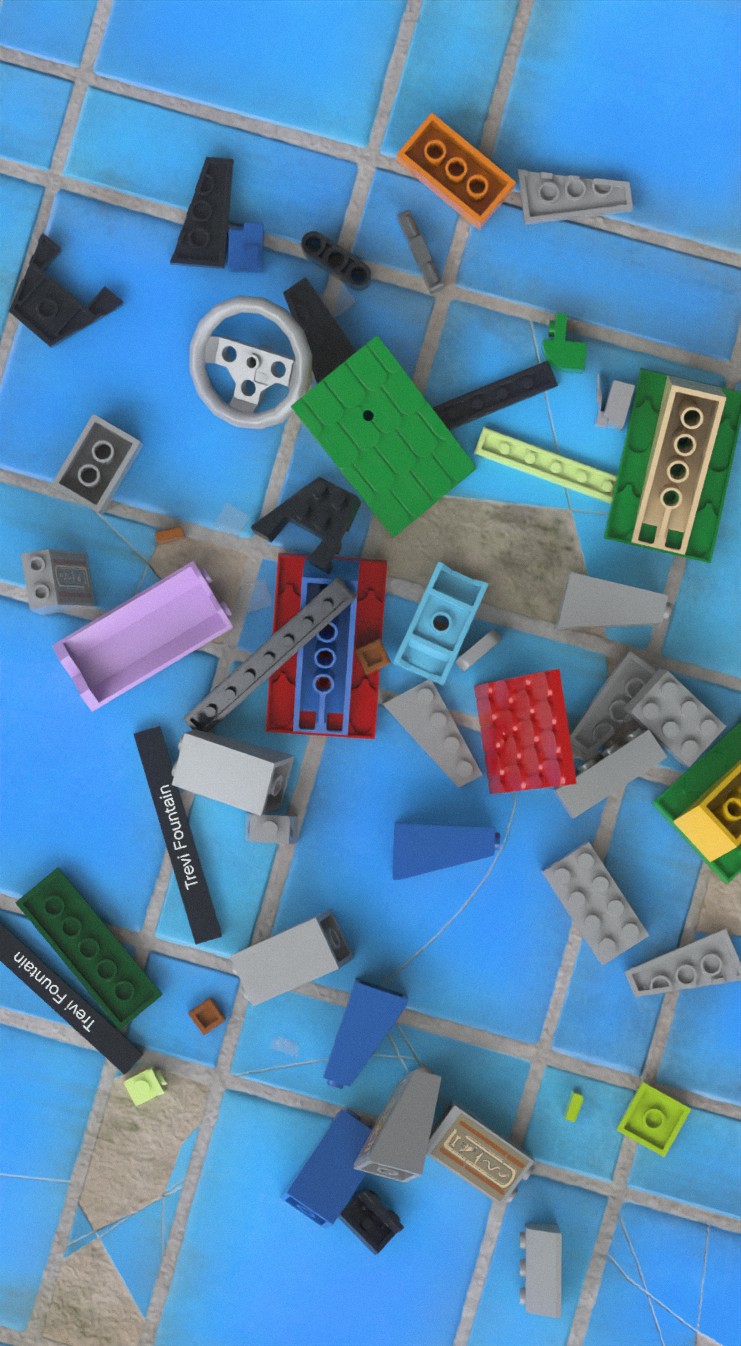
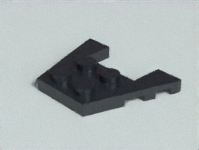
(48, 307)
(320, 510)

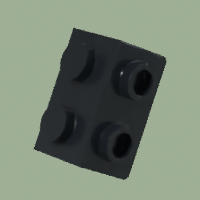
(370, 1220)

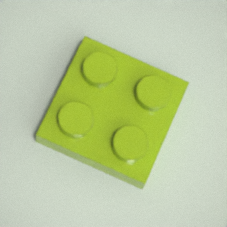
(653, 1119)

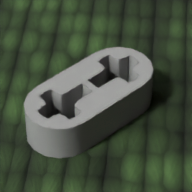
(478, 650)

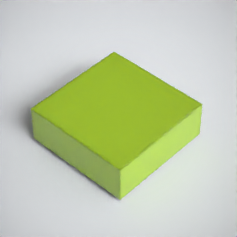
(573, 1106)

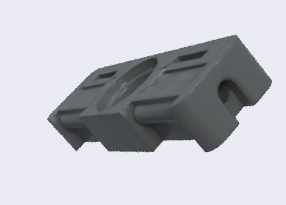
(420, 252)

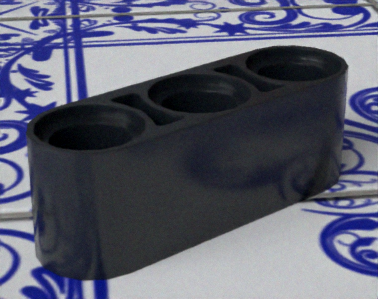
(330, 249)

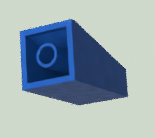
(436, 847)
(364, 1025)
(327, 1174)

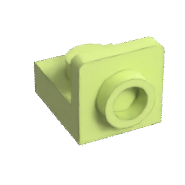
(146, 1085)

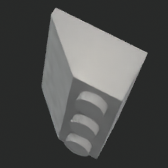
(541, 1269)

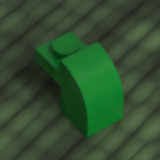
(562, 354)

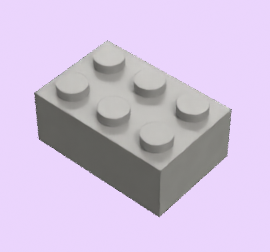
(97, 464)
(674, 717)

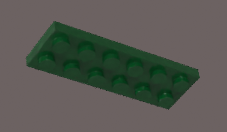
(89, 948)

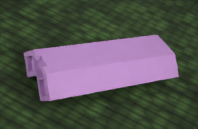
(143, 635)

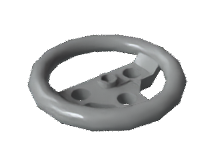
(251, 363)

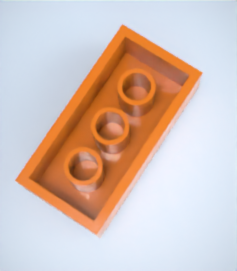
(455, 171)

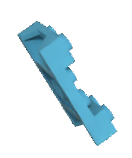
(434, 651)

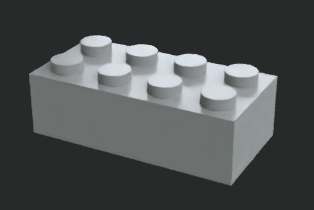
(611, 772)
(594, 903)

